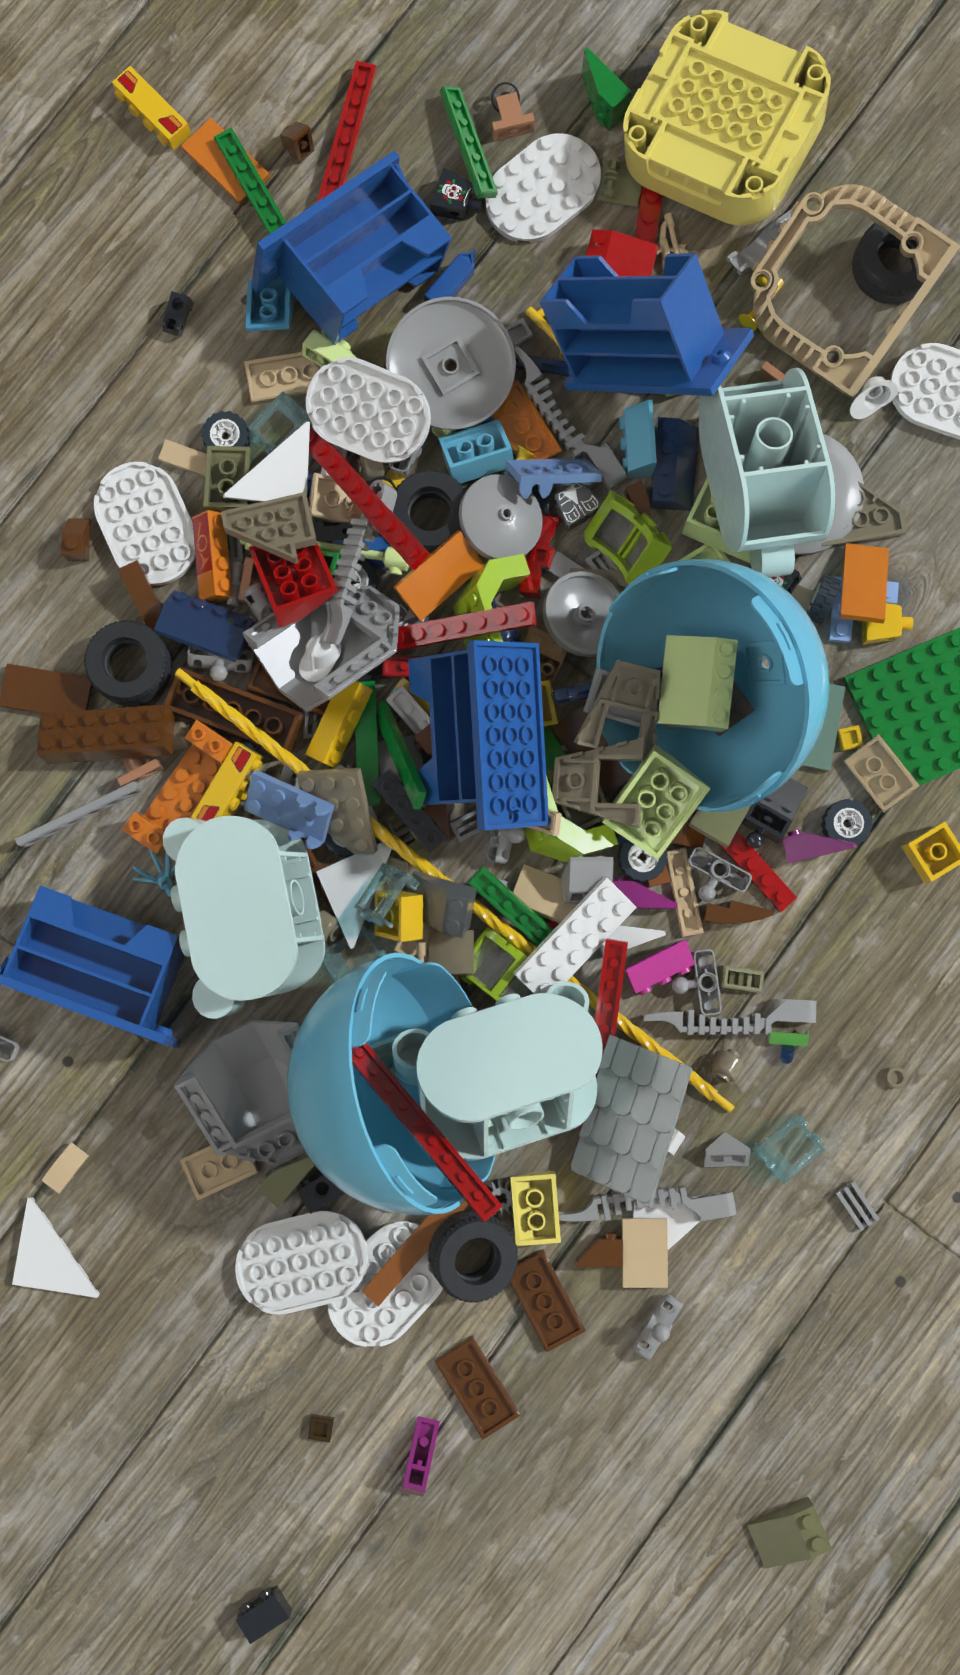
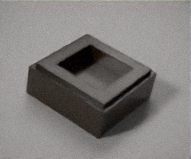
(321, 1428)

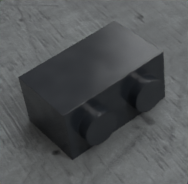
(263, 1614)

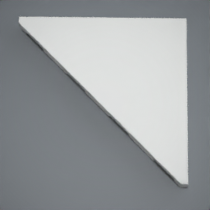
(279, 473)
(346, 883)
(679, 1220)
(45, 1258)

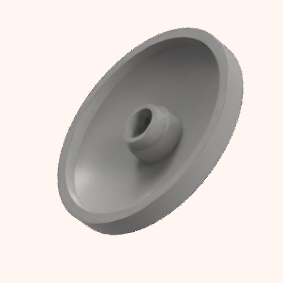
(499, 518)
(577, 611)

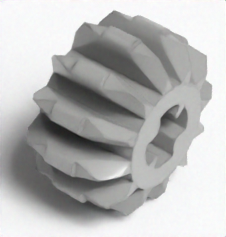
(507, 1194)

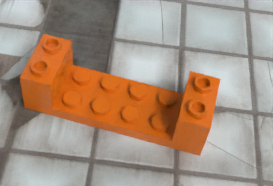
(183, 788)

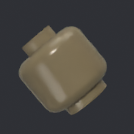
(370, 469)
(180, 730)
(330, 926)
(726, 1066)

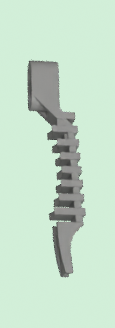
(600, 457)
(362, 531)
(784, 1010)
(704, 1206)

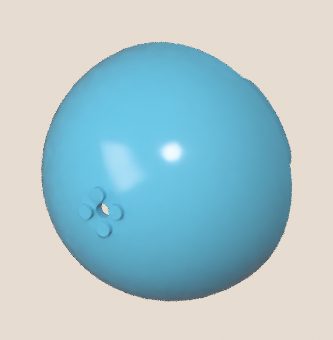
(769, 623)
(338, 1113)

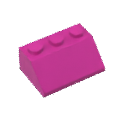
(659, 967)

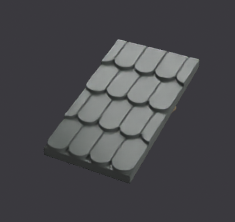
(632, 1120)

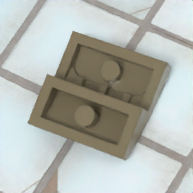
(453, 952)

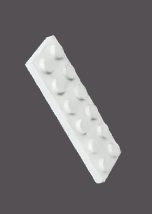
(575, 937)

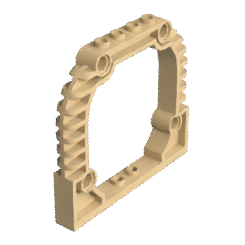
(930, 258)

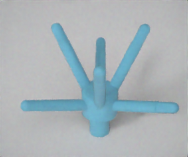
(163, 880)

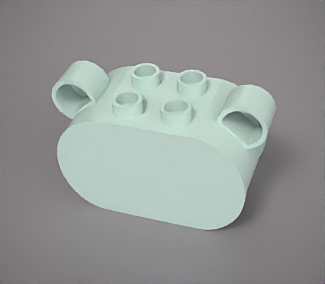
(767, 469)
(243, 910)
(506, 1070)

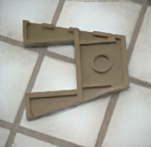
(628, 688)
(578, 781)

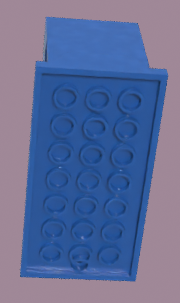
(354, 248)
(641, 329)
(486, 731)
(95, 964)

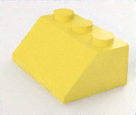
(535, 1208)

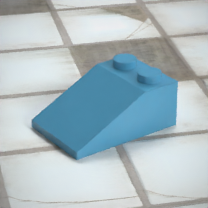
(269, 307)

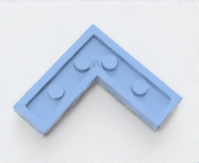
(841, 629)

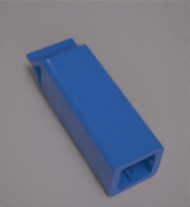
(453, 277)

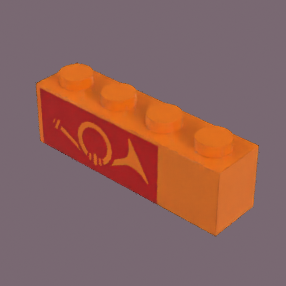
(212, 557)

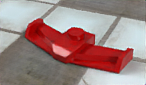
(539, 558)

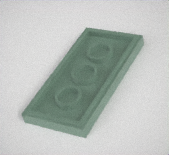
(823, 750)

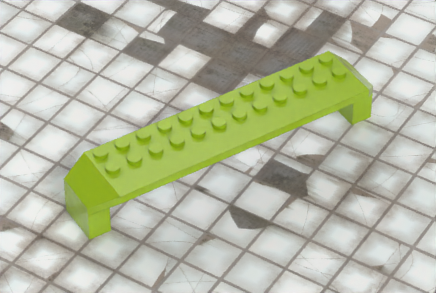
(504, 575)

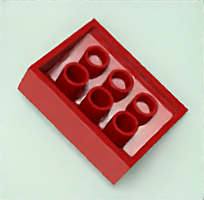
(623, 253)
(292, 587)

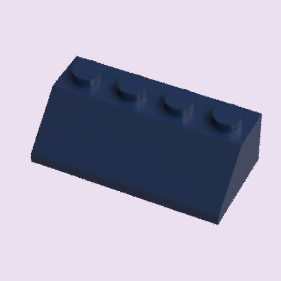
(675, 467)
(203, 625)

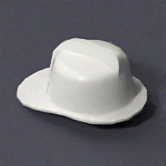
(872, 396)
(318, 659)

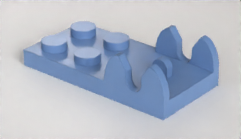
(549, 472)
(289, 808)

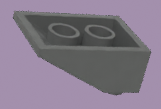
(446, 904)

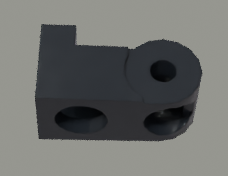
(177, 313)
(330, 533)

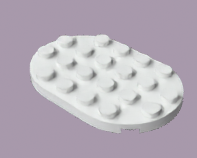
(544, 188)
(929, 388)
(368, 410)
(146, 521)
(301, 1262)
(366, 1323)

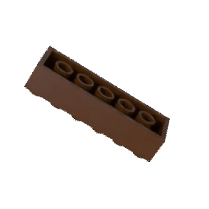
(272, 718)
(106, 734)

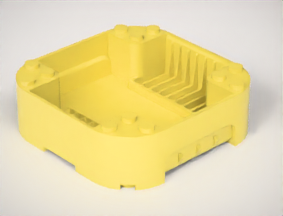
(725, 118)

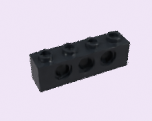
(416, 819)
(313, 1197)

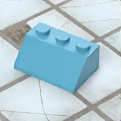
(638, 440)
(476, 451)

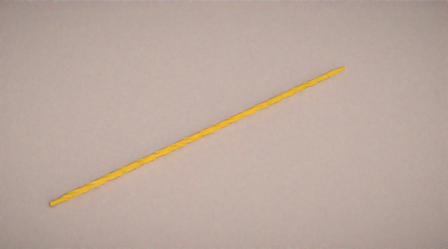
(426, 867)

